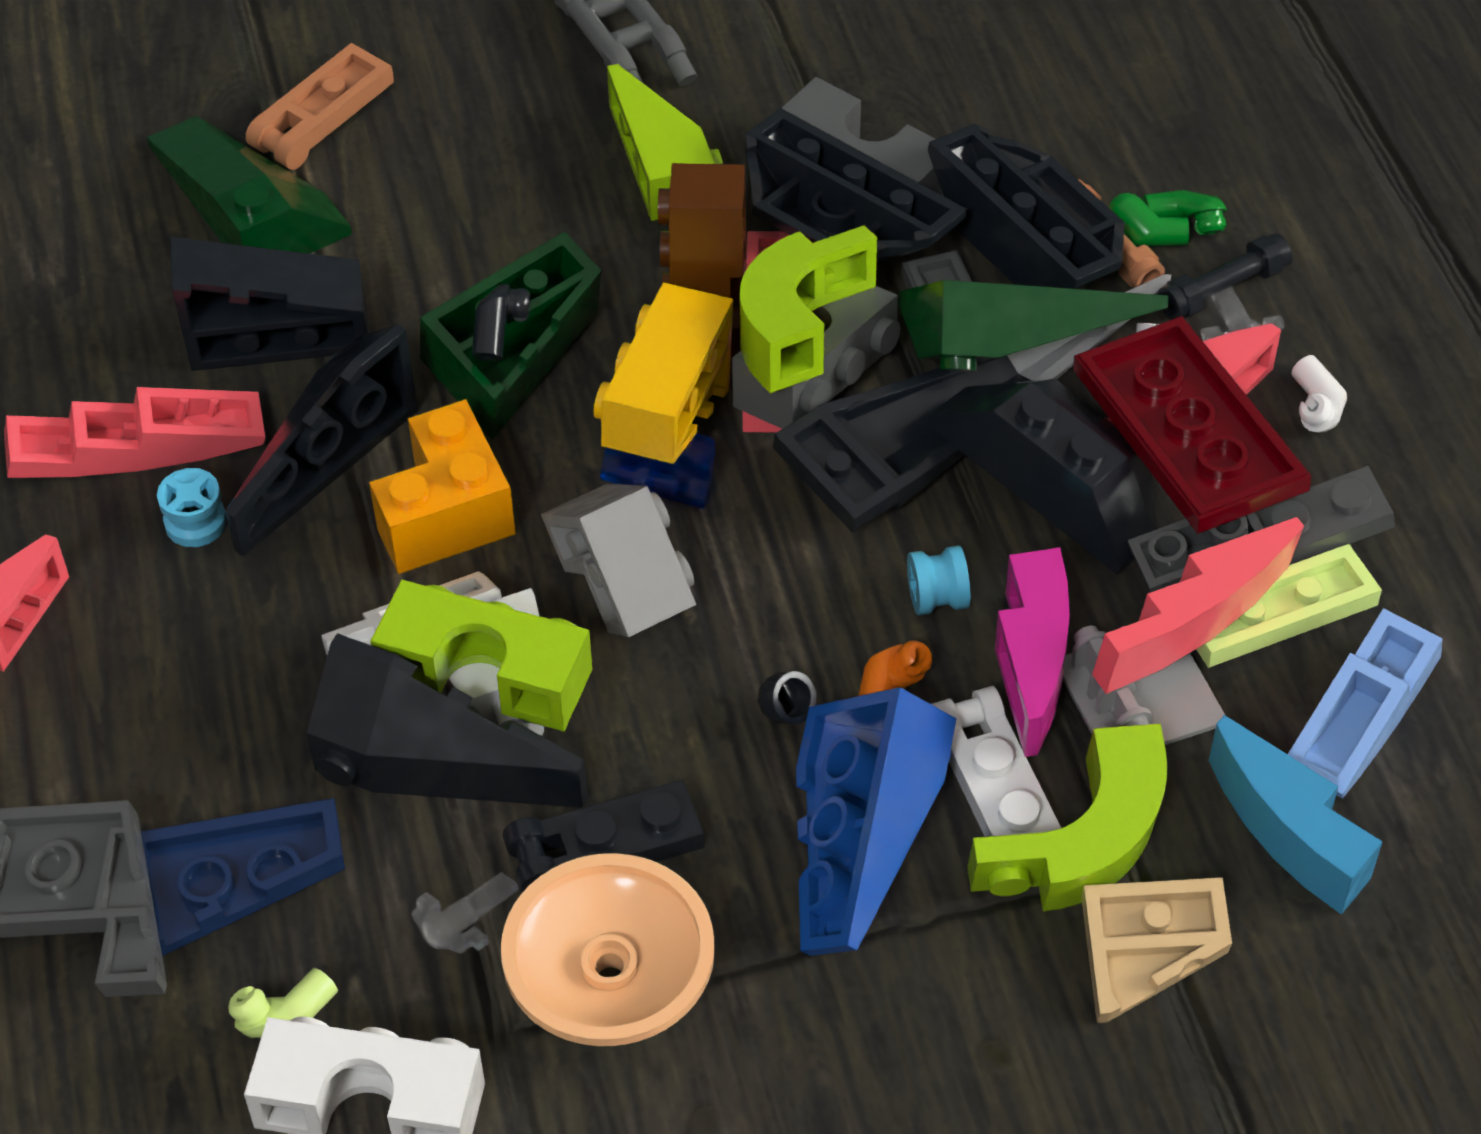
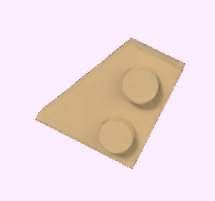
(1150, 937)

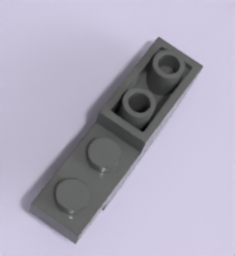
(1331, 513)

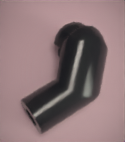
(492, 316)

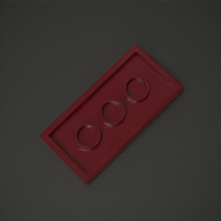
(1191, 424)

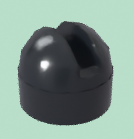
(792, 690)

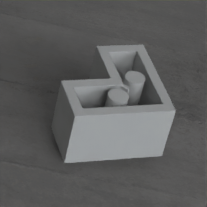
(625, 554)

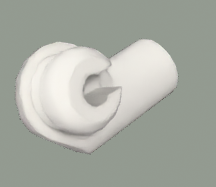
(1325, 395)

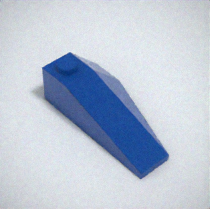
(868, 785)

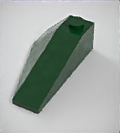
(244, 193)
(991, 320)

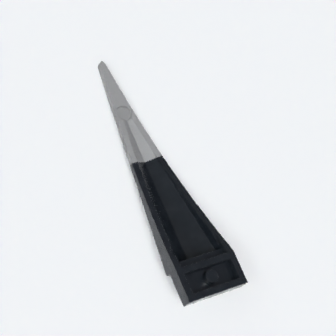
(876, 444)

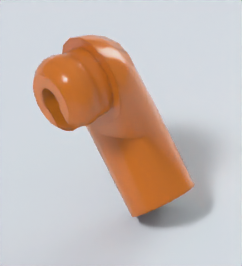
(896, 667)

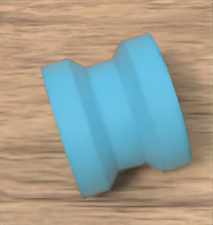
(191, 507)
(938, 580)

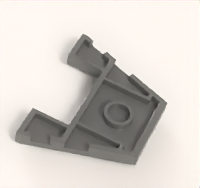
(83, 874)

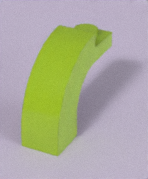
(781, 289)
(1100, 847)

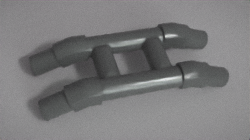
(614, 45)

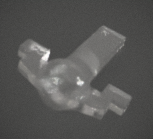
(1235, 315)
(445, 928)

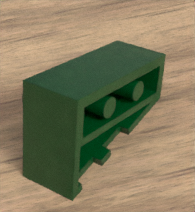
(562, 303)

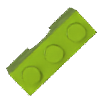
(539, 658)

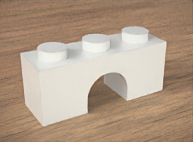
(311, 1068)

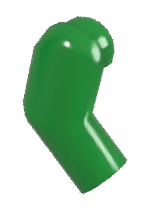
(1205, 209)
(1145, 227)

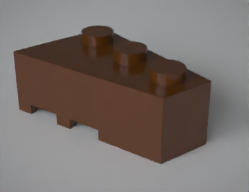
(705, 232)

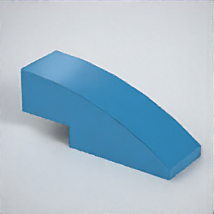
(1293, 815)

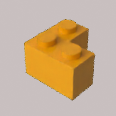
(450, 497)

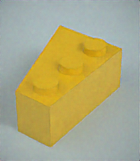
(667, 374)

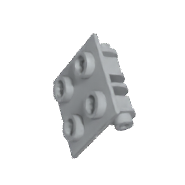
(1172, 696)

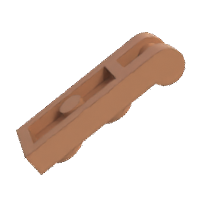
(319, 105)

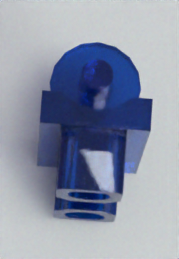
(683, 481)

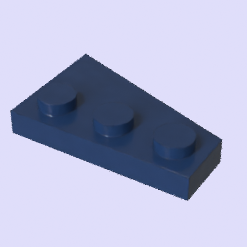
(236, 865)

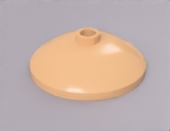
(599, 917)

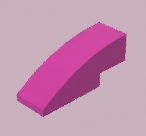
(1033, 641)

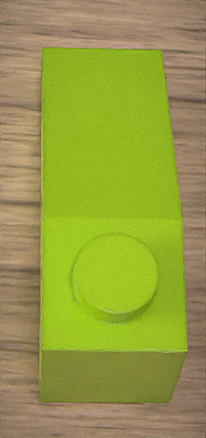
(653, 135)

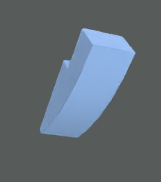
(1367, 700)

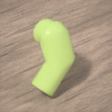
(306, 999)

